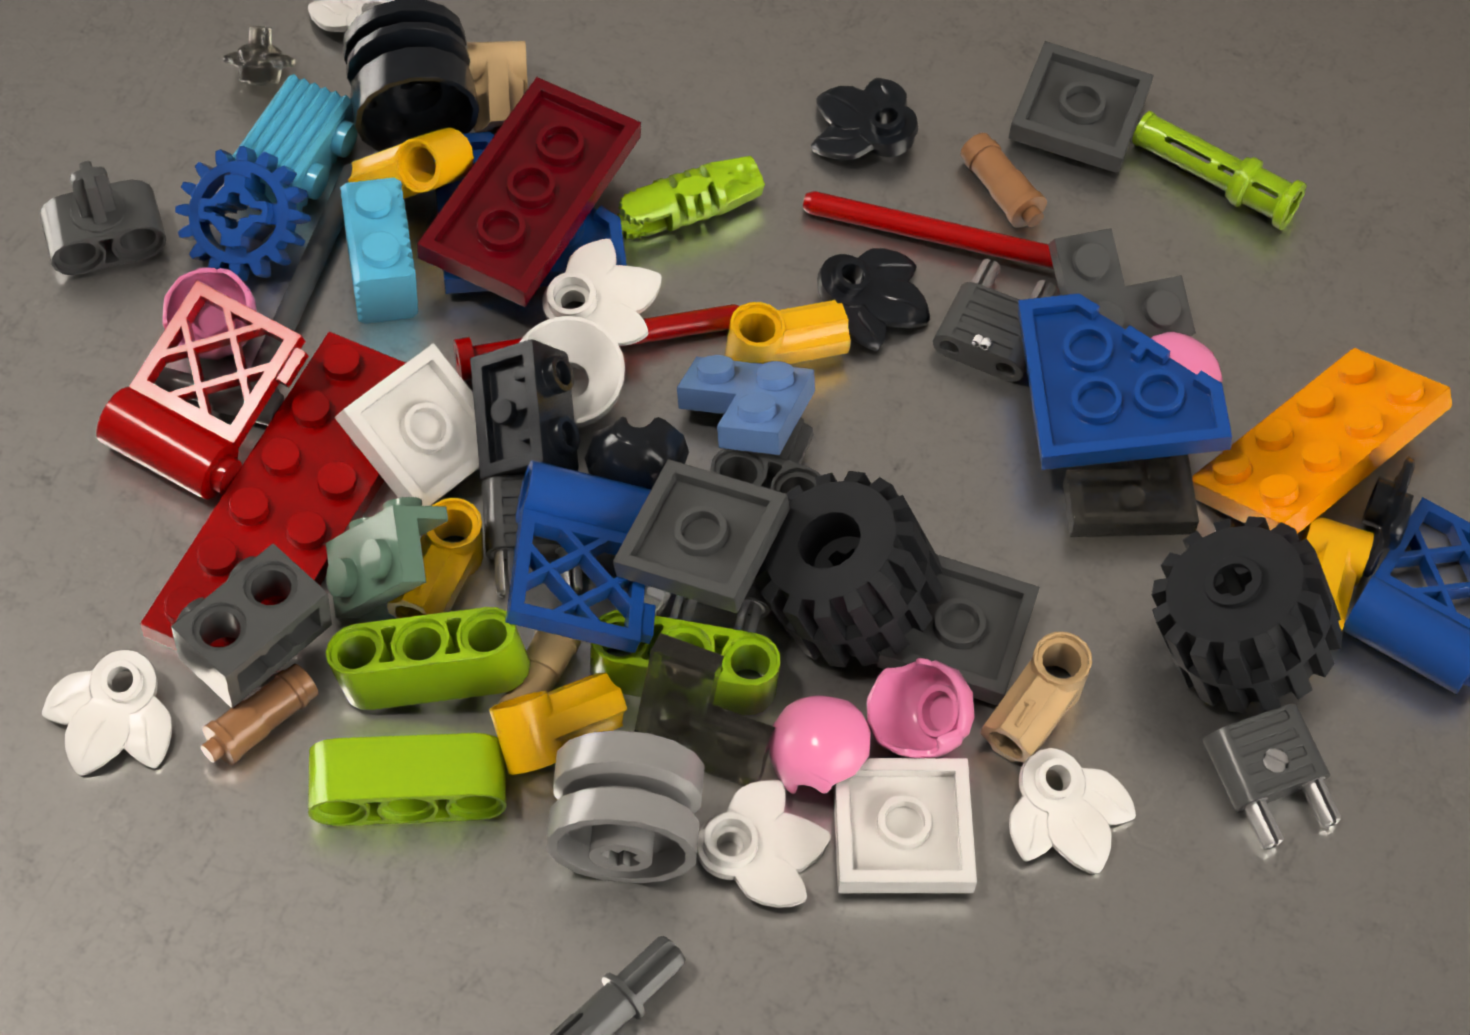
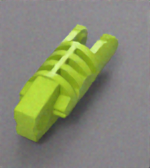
(690, 197)

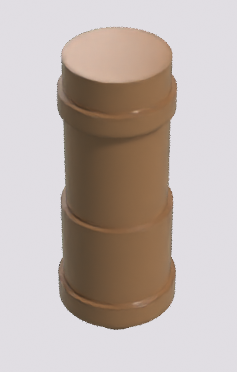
(1005, 183)
(258, 715)

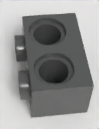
(263, 633)

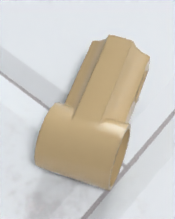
(499, 80)
(1038, 698)

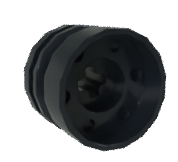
(408, 72)

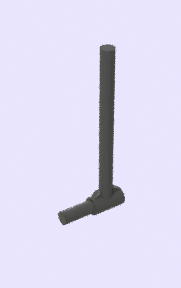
(287, 314)

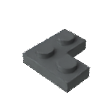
(1091, 267)

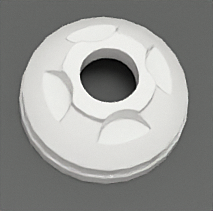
(594, 353)

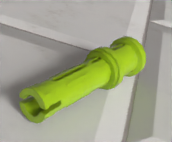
(1248, 174)

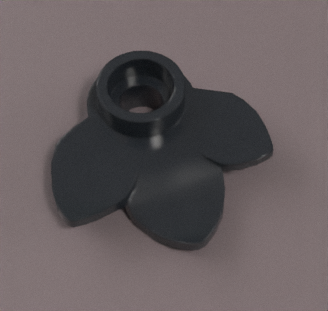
(866, 121)
(877, 295)
(1388, 513)

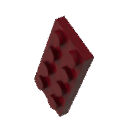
(529, 191)

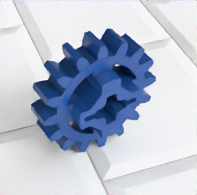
(241, 190)

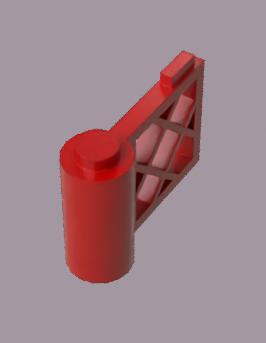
(177, 437)

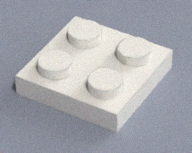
(417, 427)
(905, 827)

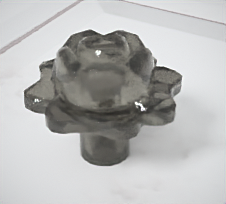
(259, 60)

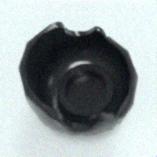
(635, 453)

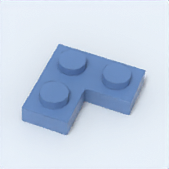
(757, 400)

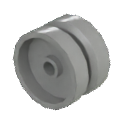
(625, 807)

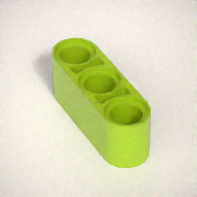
(738, 647)
(428, 658)
(406, 779)

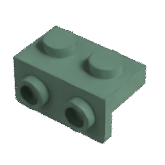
(380, 556)

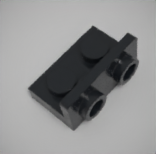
(524, 409)

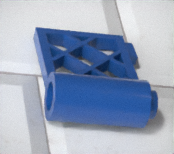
(586, 519)
(1420, 623)

